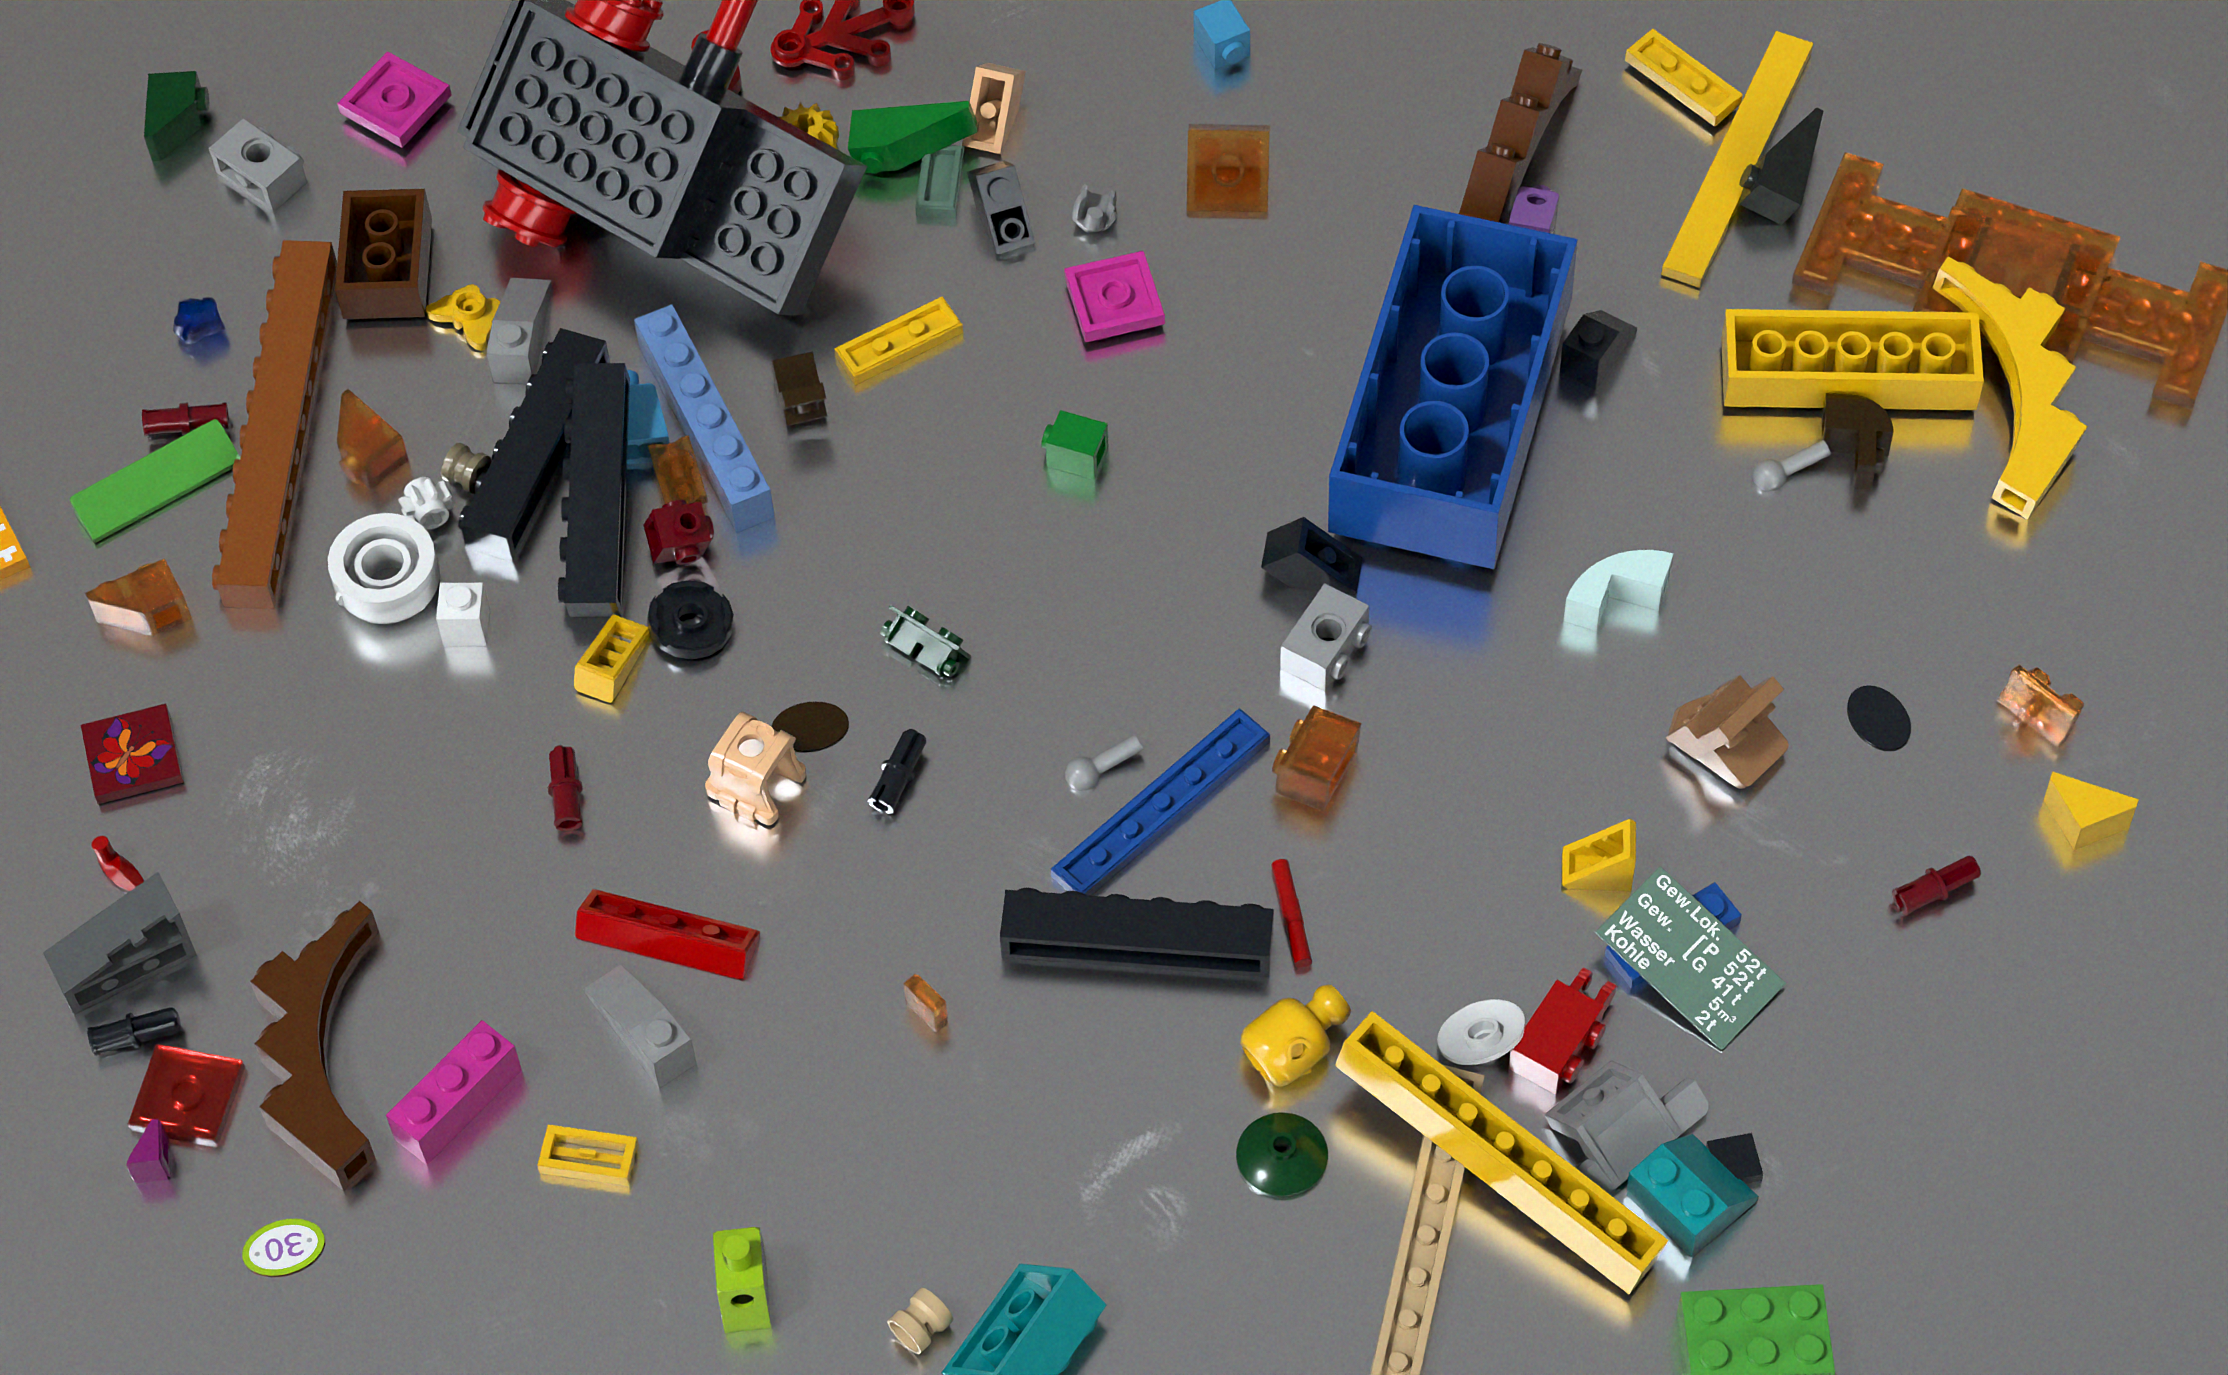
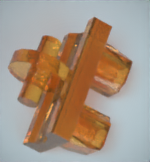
(678, 471)
(2039, 706)

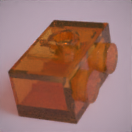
(1316, 757)

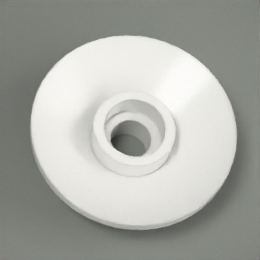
(1481, 1032)

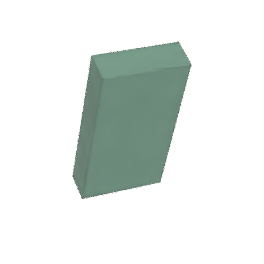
(940, 183)

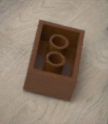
(383, 253)

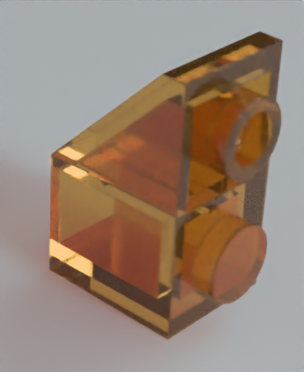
(141, 601)

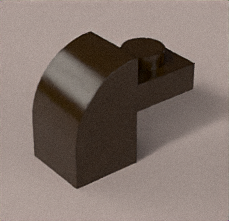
(799, 388)
(1858, 428)

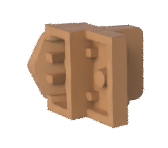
(1731, 730)

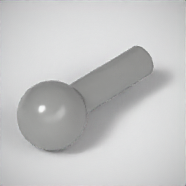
(1772, 474)
(1084, 772)

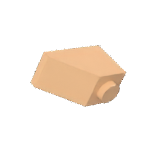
(995, 105)

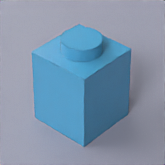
(1221, 33)

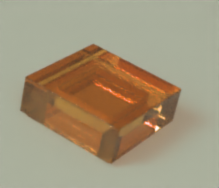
(926, 1002)

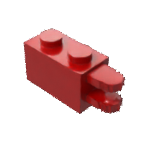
(1561, 1033)

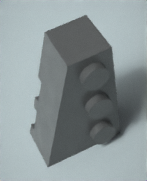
(121, 946)

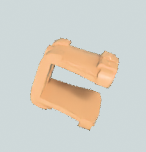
(744, 763)

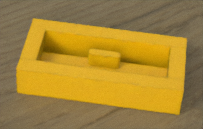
(586, 1171)

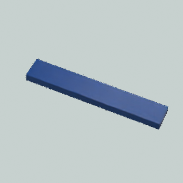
(1161, 804)

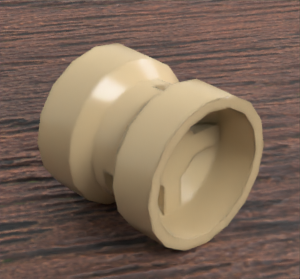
(920, 1320)

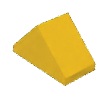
(2086, 810)
(1602, 859)

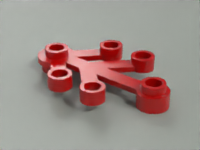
(795, 47)

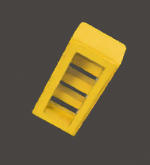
(601, 680)

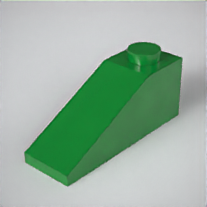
(903, 134)

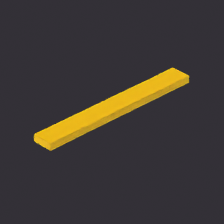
(1741, 146)

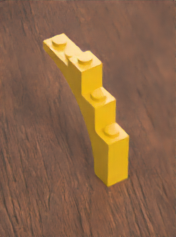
(2036, 378)

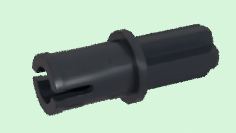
(897, 771)
(133, 1030)

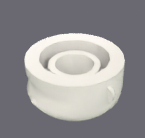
(379, 544)

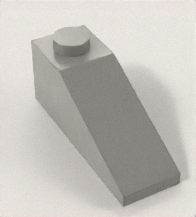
(518, 330)
(643, 1025)

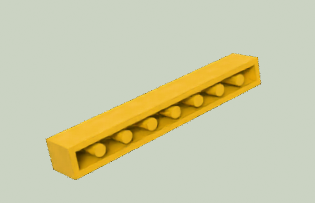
(1501, 1152)

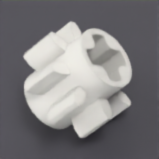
(427, 502)

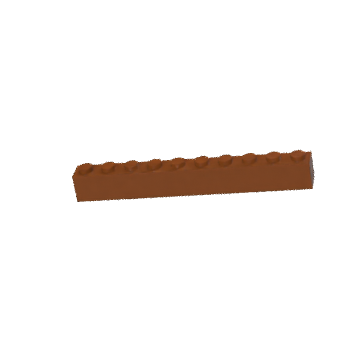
(276, 426)

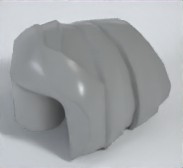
(1094, 211)

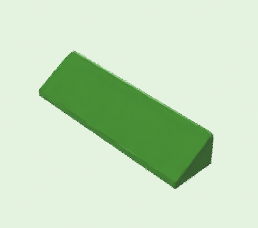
(154, 480)

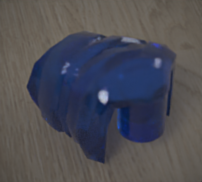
(197, 319)

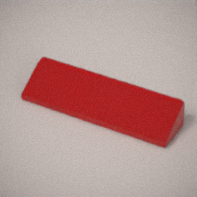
(666, 934)

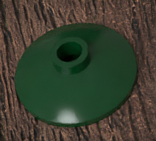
(1287, 1172)

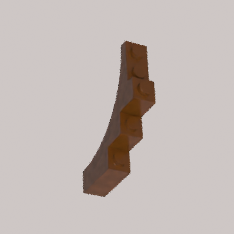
(1520, 122)
(294, 1047)

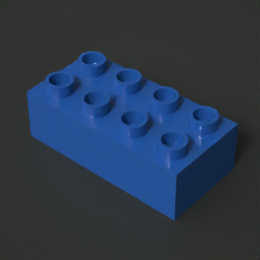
(1452, 386)

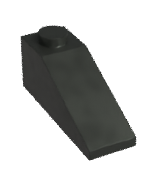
(1779, 178)

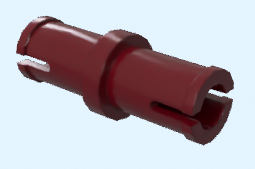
(183, 418)

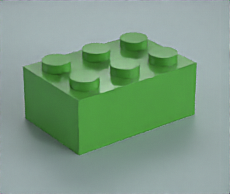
(1755, 1331)

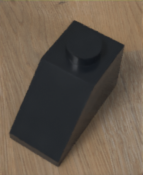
(1594, 347)
(1309, 557)

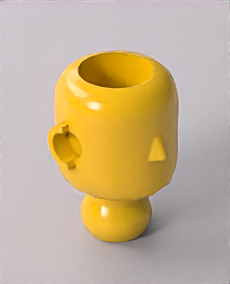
(1292, 1035)

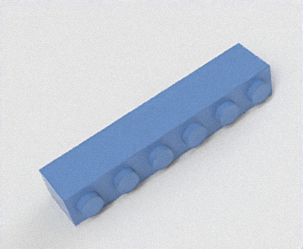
(704, 418)

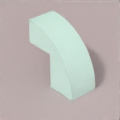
(1626, 576)

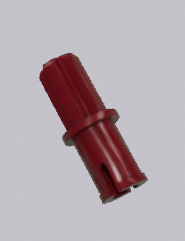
(565, 789)
(1935, 884)

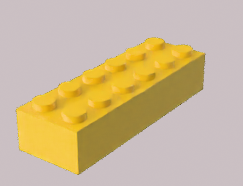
(1878, 355)

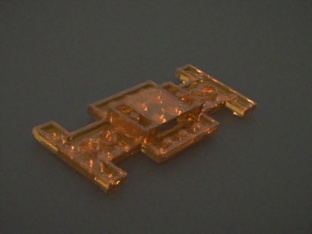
(2020, 252)

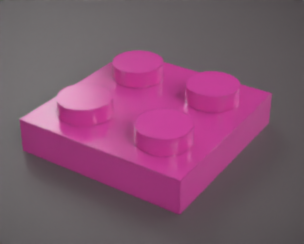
(394, 99)
(1114, 296)

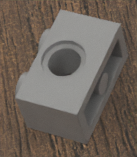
(258, 164)
(1332, 616)

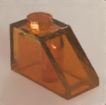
(367, 443)

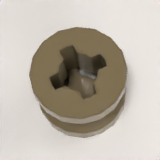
(464, 466)

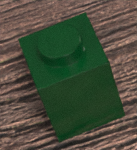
(173, 110)

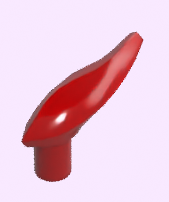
(116, 866)

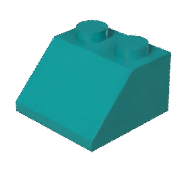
(1688, 1192)

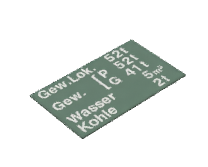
(1690, 958)

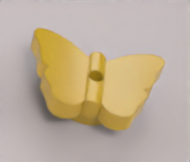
(468, 310)

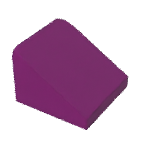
(151, 1155)

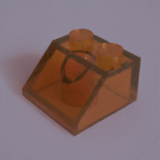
(1228, 167)

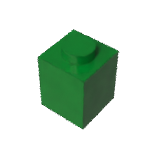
(1076, 444)

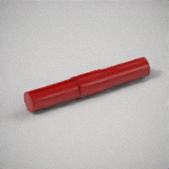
(1291, 913)

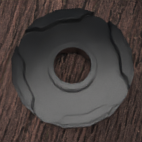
(684, 639)

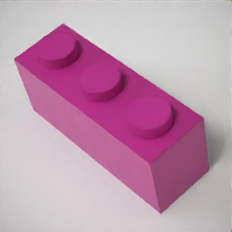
(454, 1092)

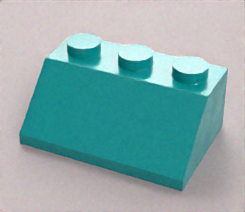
(1030, 1325)

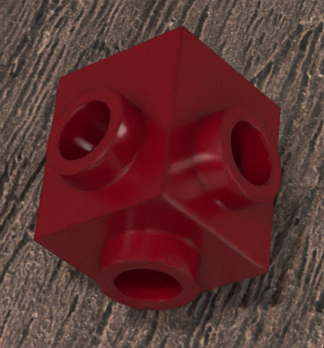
(678, 532)

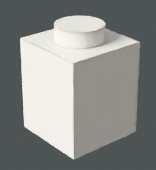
(463, 614)

